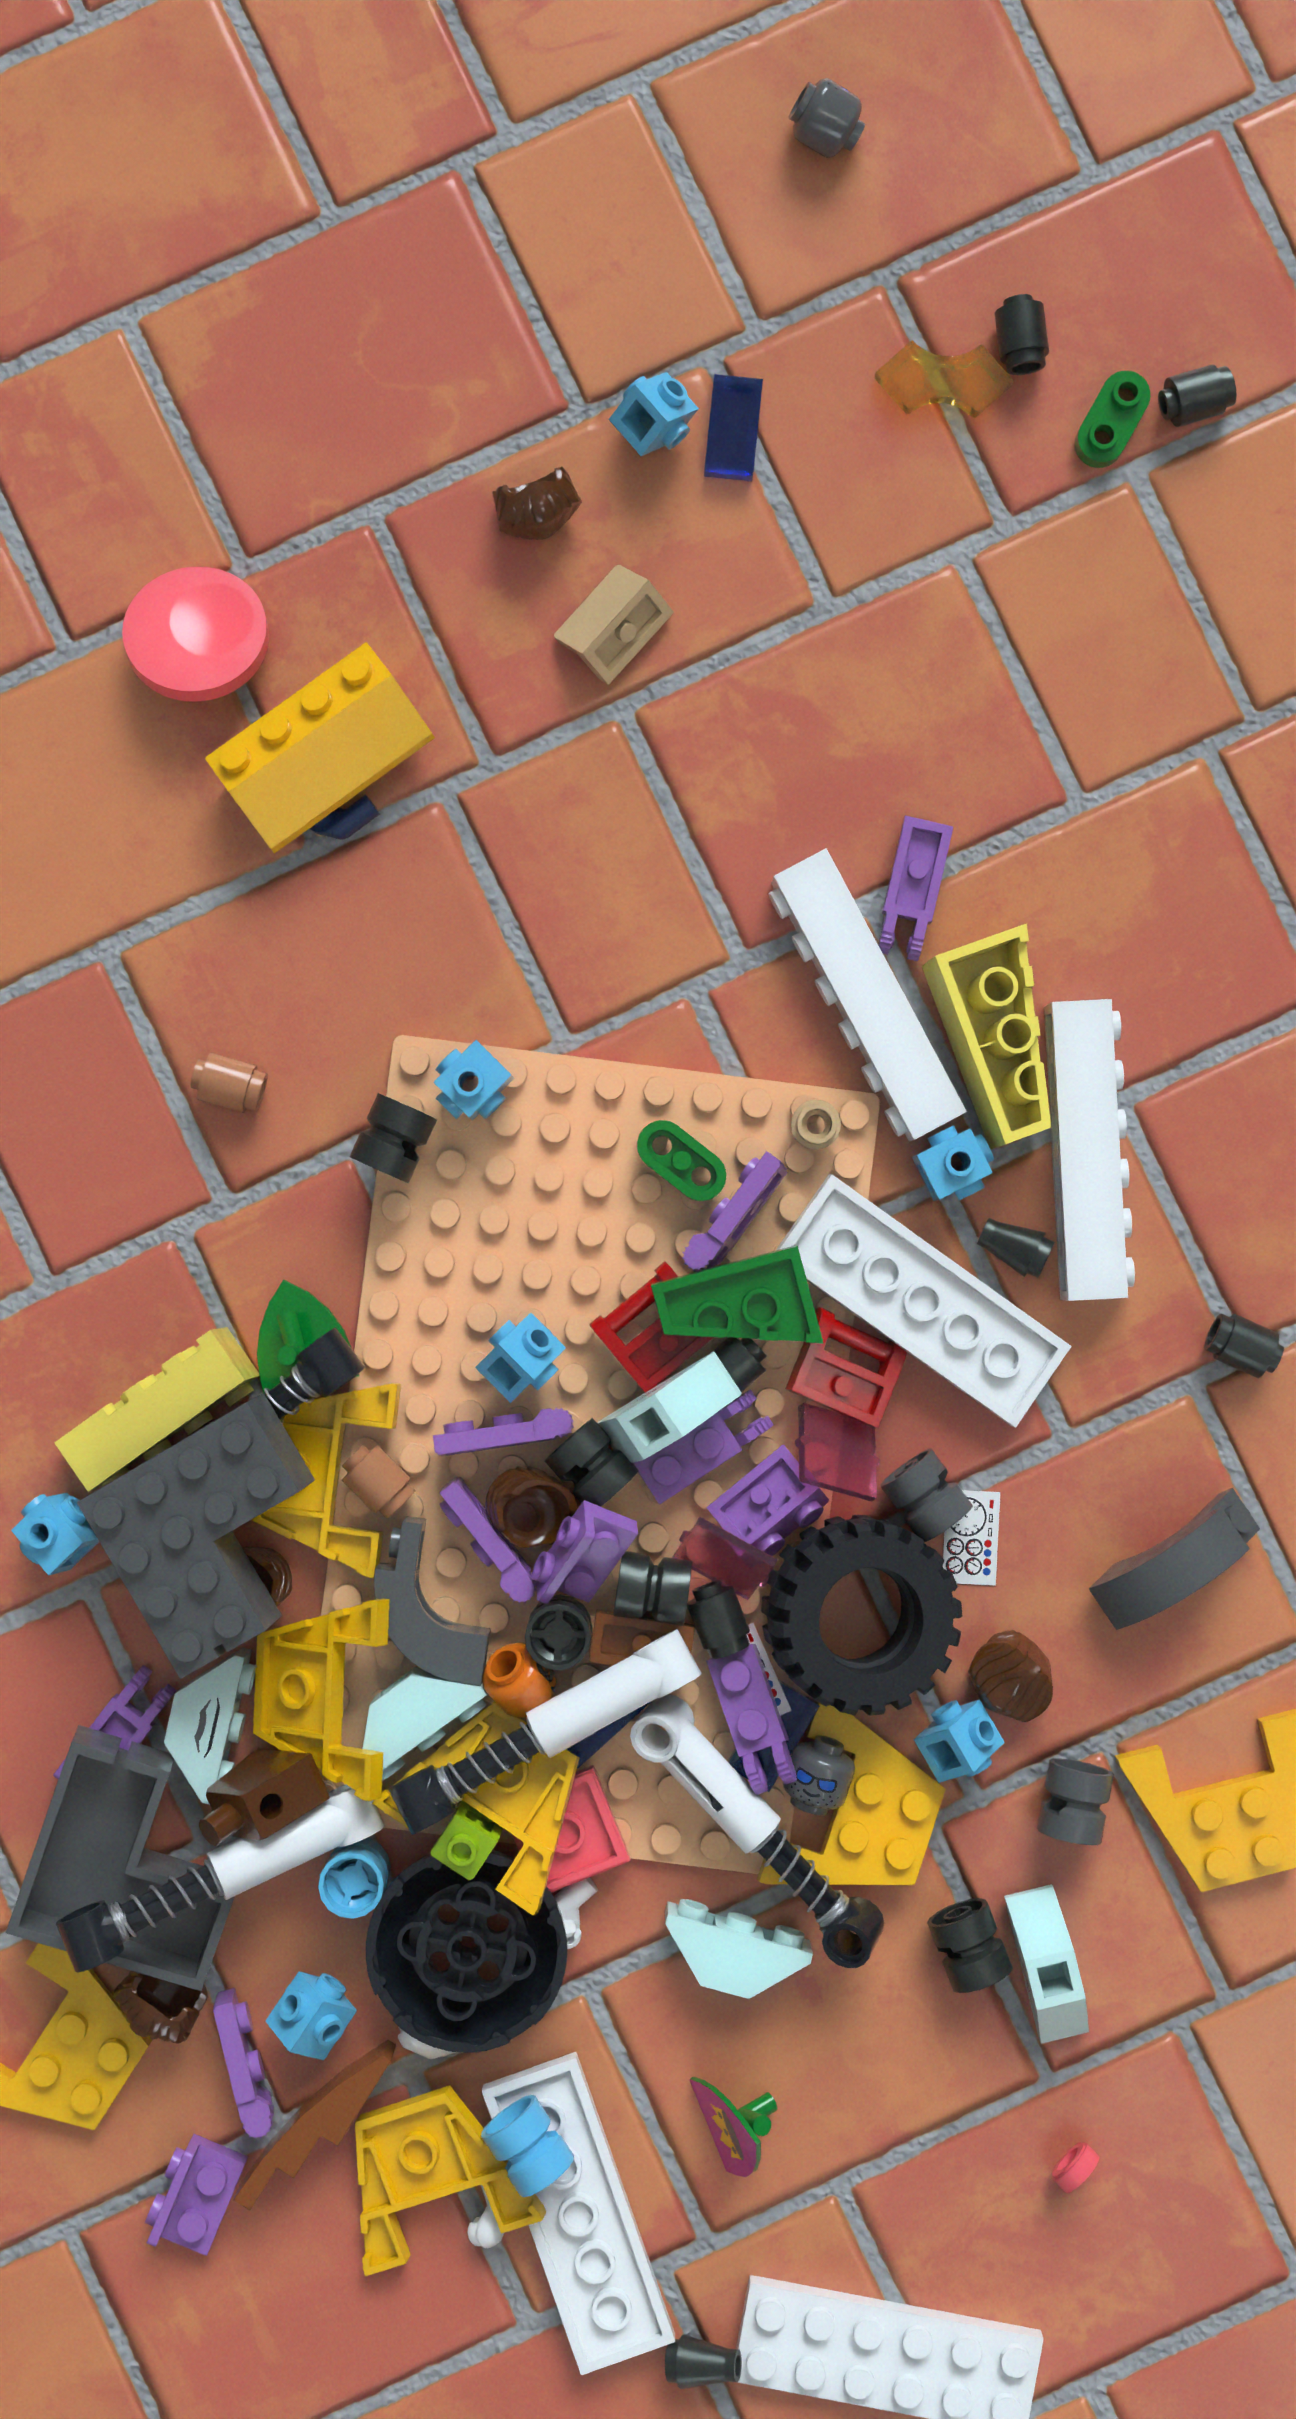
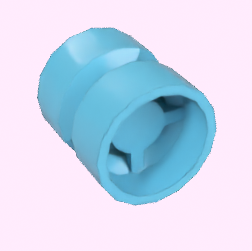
(354, 1878)
(532, 2152)

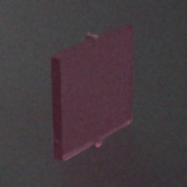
(836, 1452)
(725, 1558)

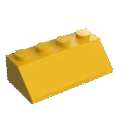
(320, 747)

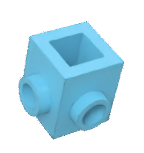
(654, 413)
(491, 1081)
(936, 1166)
(528, 1350)
(54, 1533)
(959, 1740)
(311, 2015)

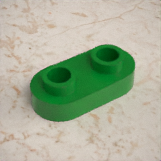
(1114, 417)
(681, 1160)

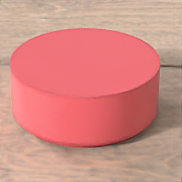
(1075, 2167)

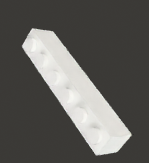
(866, 995)
(1087, 1150)

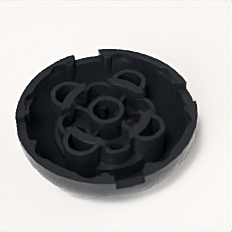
(457, 2006)

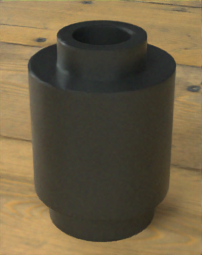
(1022, 334)
(1197, 395)
(1244, 1345)
(741, 1360)
(719, 1619)

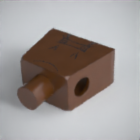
(262, 1795)

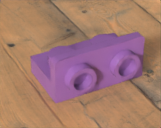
(769, 1503)
(583, 1553)
(198, 2195)

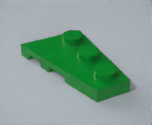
(742, 1299)

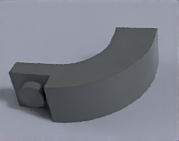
(1177, 1565)
(422, 1635)

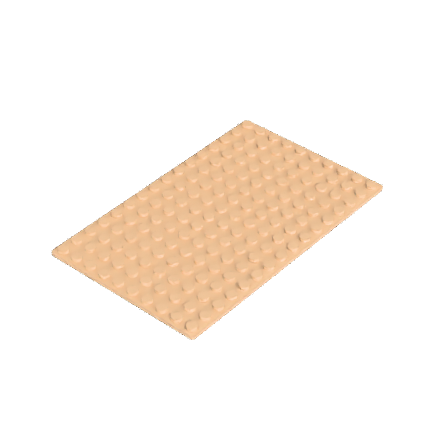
(566, 1223)

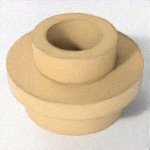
(823, 1110)

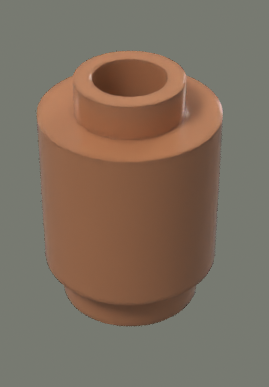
(229, 1083)
(377, 1480)

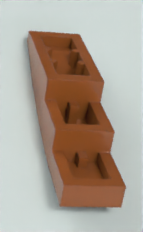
(323, 2114)

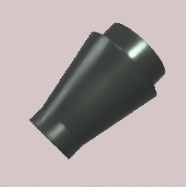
(1016, 1246)
(700, 2363)

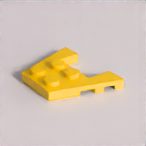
(319, 1437)
(303, 1690)
(523, 1802)
(885, 1817)
(1230, 1826)
(80, 2054)
(422, 2154)

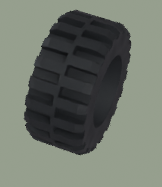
(910, 1653)

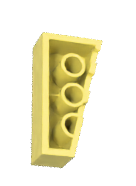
(994, 1032)
(159, 1409)

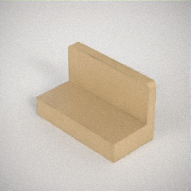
(614, 622)

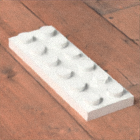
(924, 1301)
(588, 2229)
(885, 2353)

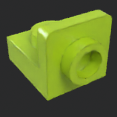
(466, 1841)

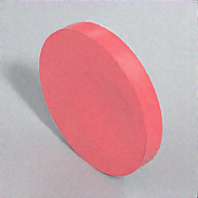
(195, 634)

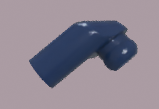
(345, 822)

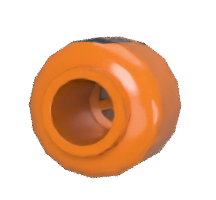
(517, 1680)

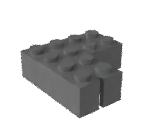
(174, 1536)
(97, 1852)

